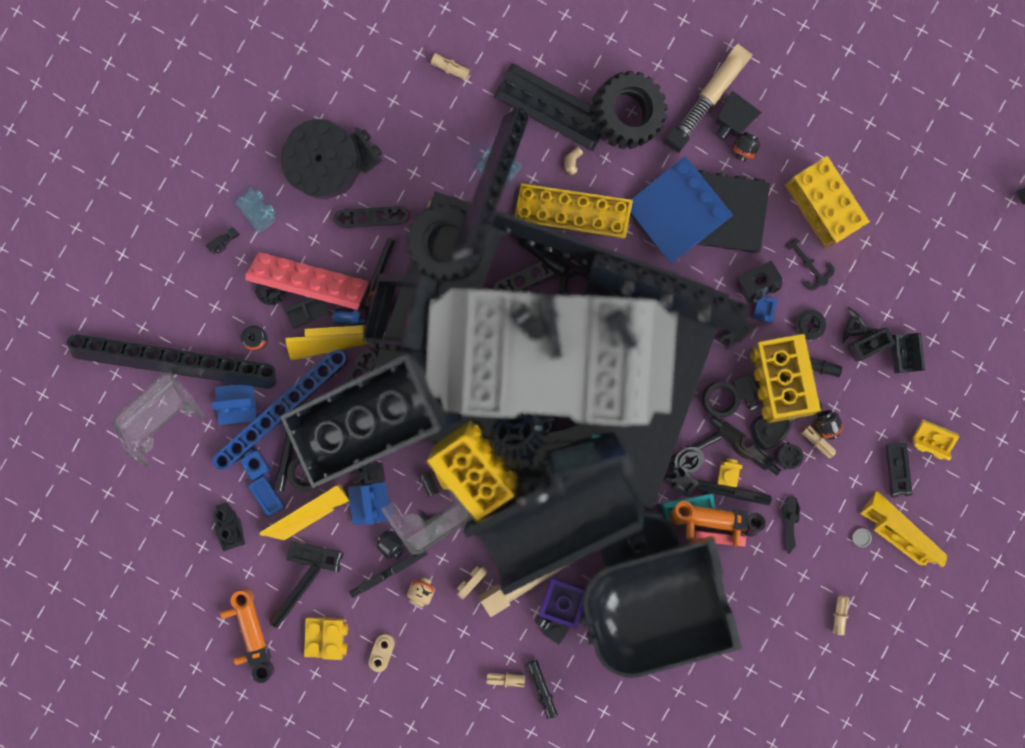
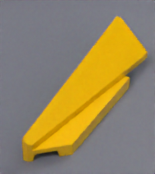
(324, 340)
(307, 514)
(902, 532)

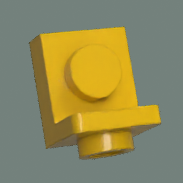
(729, 472)

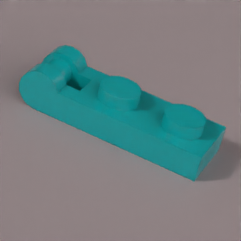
(702, 500)

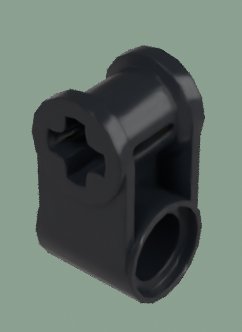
(527, 321)

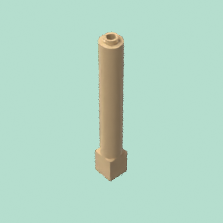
(495, 601)

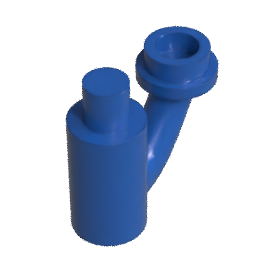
(348, 318)

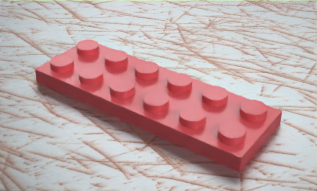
(307, 280)

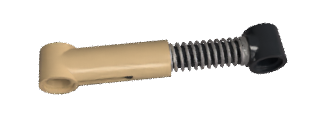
(709, 96)

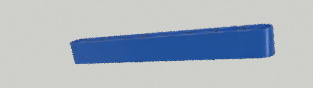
(257, 425)

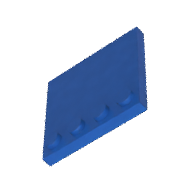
(679, 210)

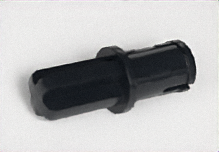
(826, 368)

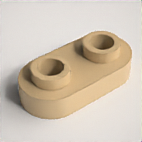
(466, 587)
(381, 653)

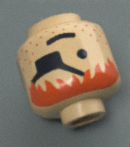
(420, 592)

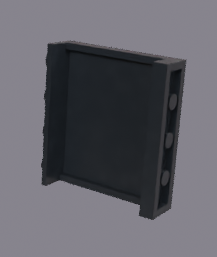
(747, 203)

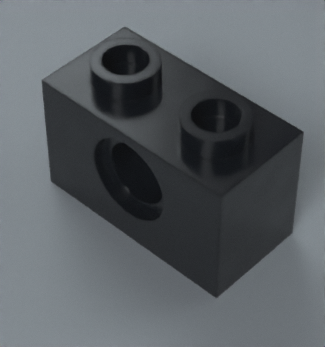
(765, 273)

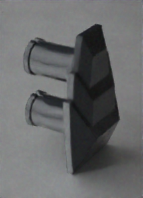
(228, 527)

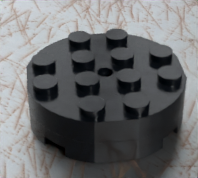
(321, 159)

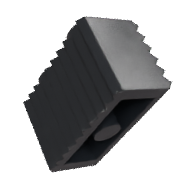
(871, 344)

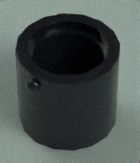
(788, 456)

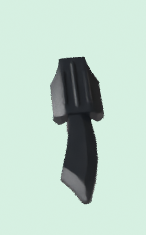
(791, 515)

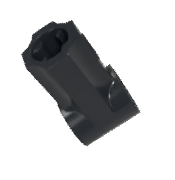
(619, 326)

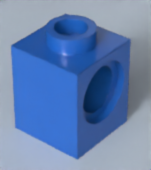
(263, 467)

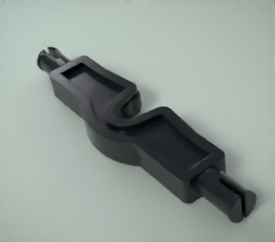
(753, 452)
(386, 573)

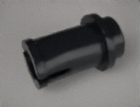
(428, 483)

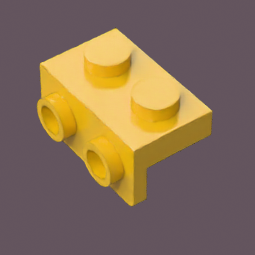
(934, 439)

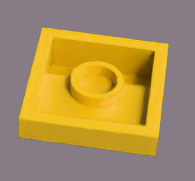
(325, 638)

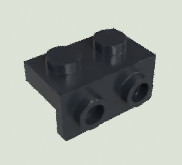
(370, 153)
(908, 353)

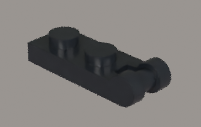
(898, 469)
(316, 555)

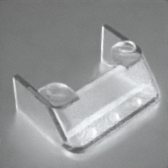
(150, 412)
(422, 535)

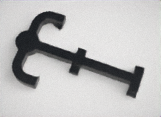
(822, 280)

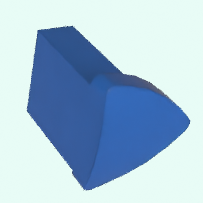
(764, 310)

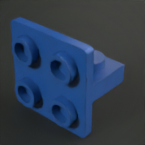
(235, 404)
(367, 503)

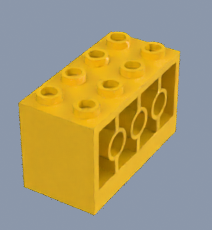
(826, 202)
(797, 377)
(473, 470)

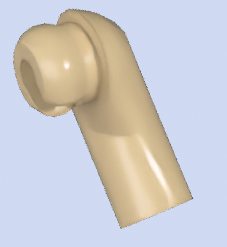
(570, 161)

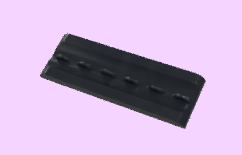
(548, 105)

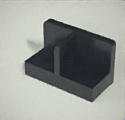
(306, 311)

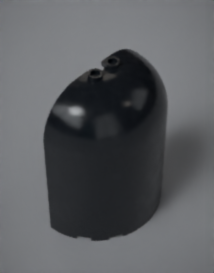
(660, 610)

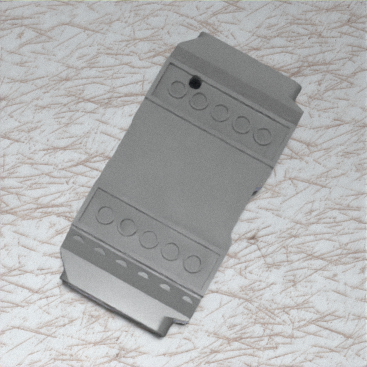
(493, 369)

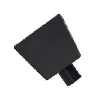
(735, 116)

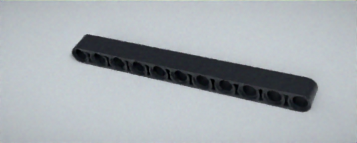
(490, 187)
(122, 354)

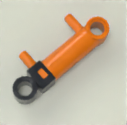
(734, 521)
(257, 651)

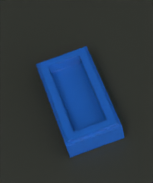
(266, 496)

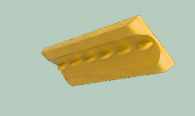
(574, 210)

